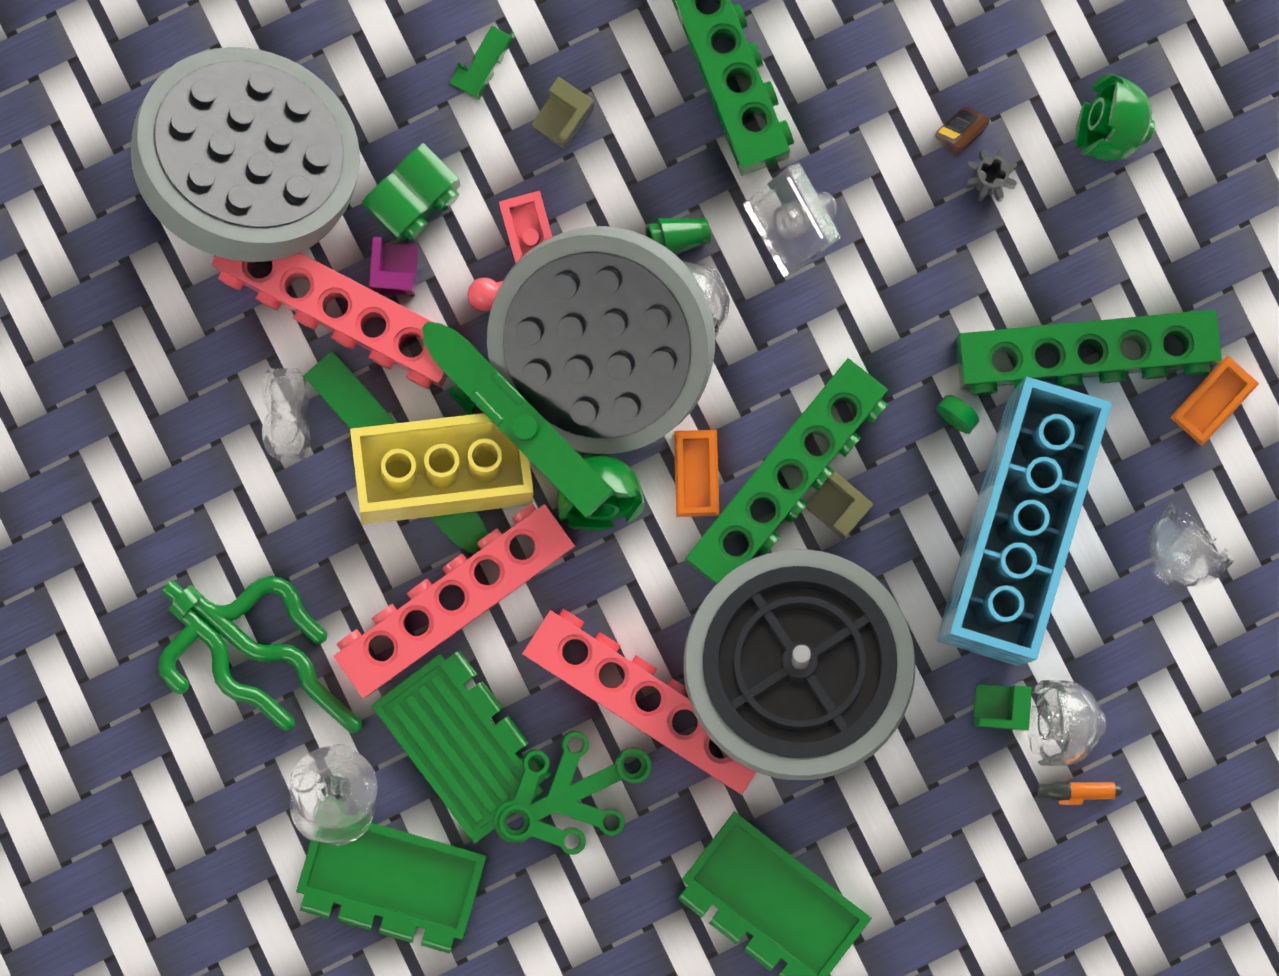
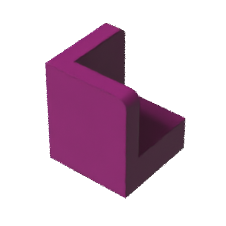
(393, 268)

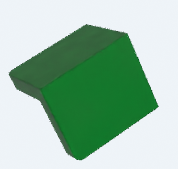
(1002, 707)

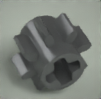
(1002, 175)

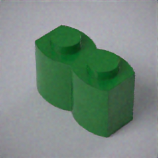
(412, 194)

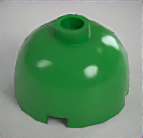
(1115, 120)
(625, 501)

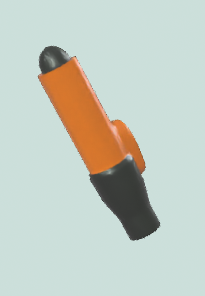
(1076, 792)

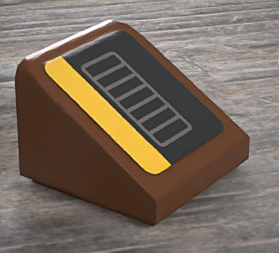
(962, 130)

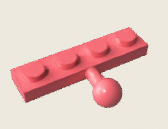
(526, 228)

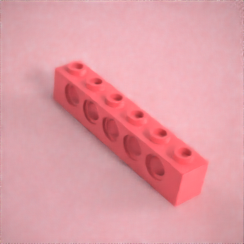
(347, 329)
(547, 651)
(370, 674)

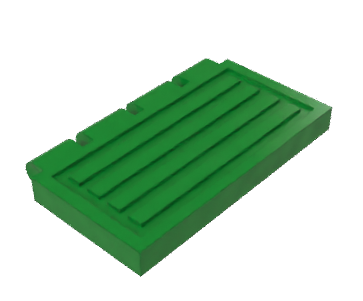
(455, 741)
(394, 877)
(773, 899)

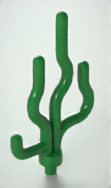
(207, 620)

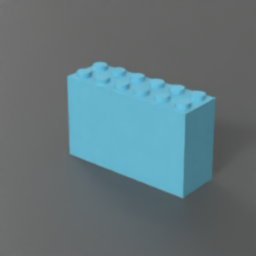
(1024, 522)

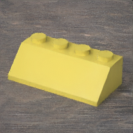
(437, 469)

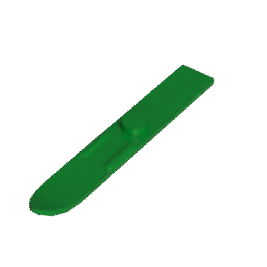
(360, 409)
(516, 418)

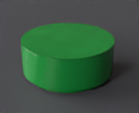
(958, 414)

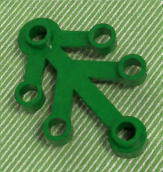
(564, 797)

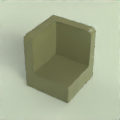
(563, 113)
(839, 505)

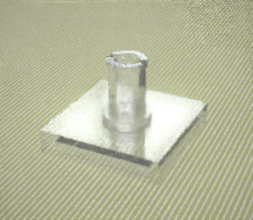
(793, 219)

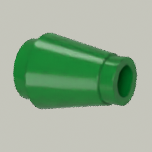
(679, 233)

